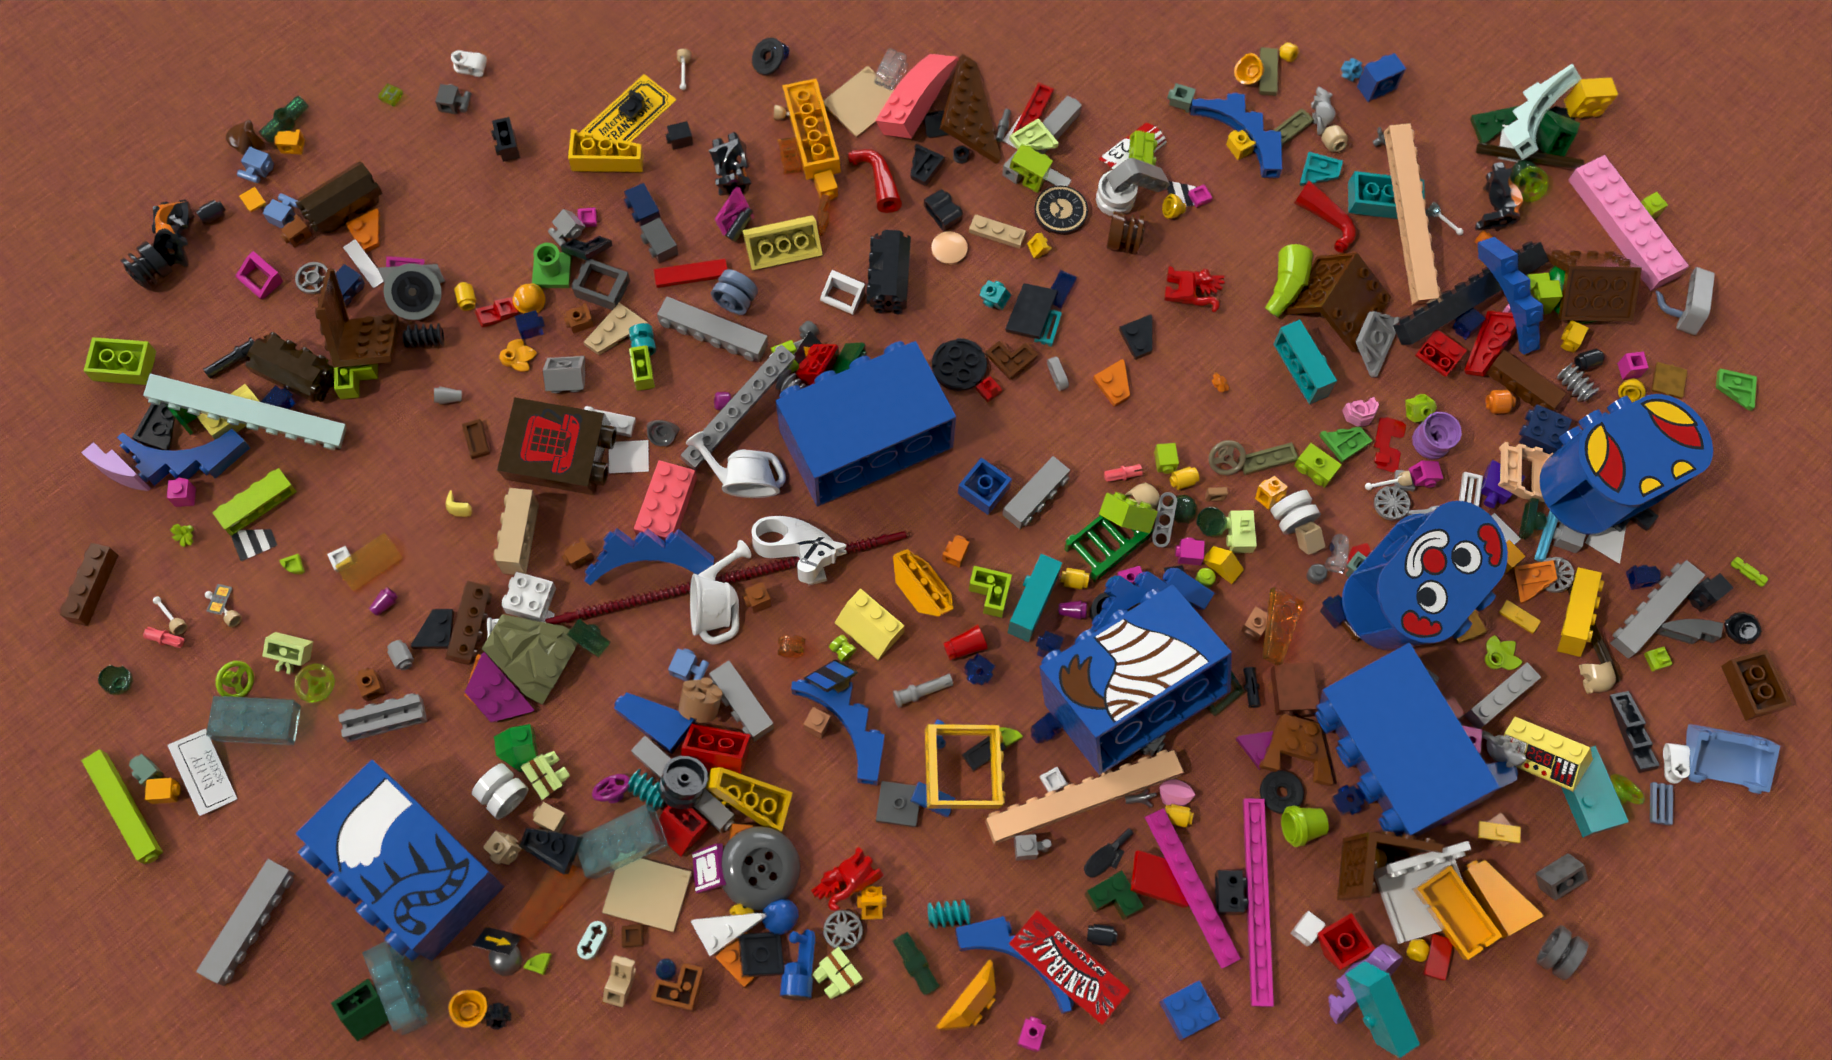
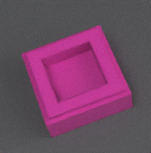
(1200, 196)
(588, 216)

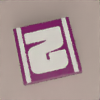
(708, 868)

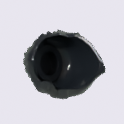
(1743, 628)

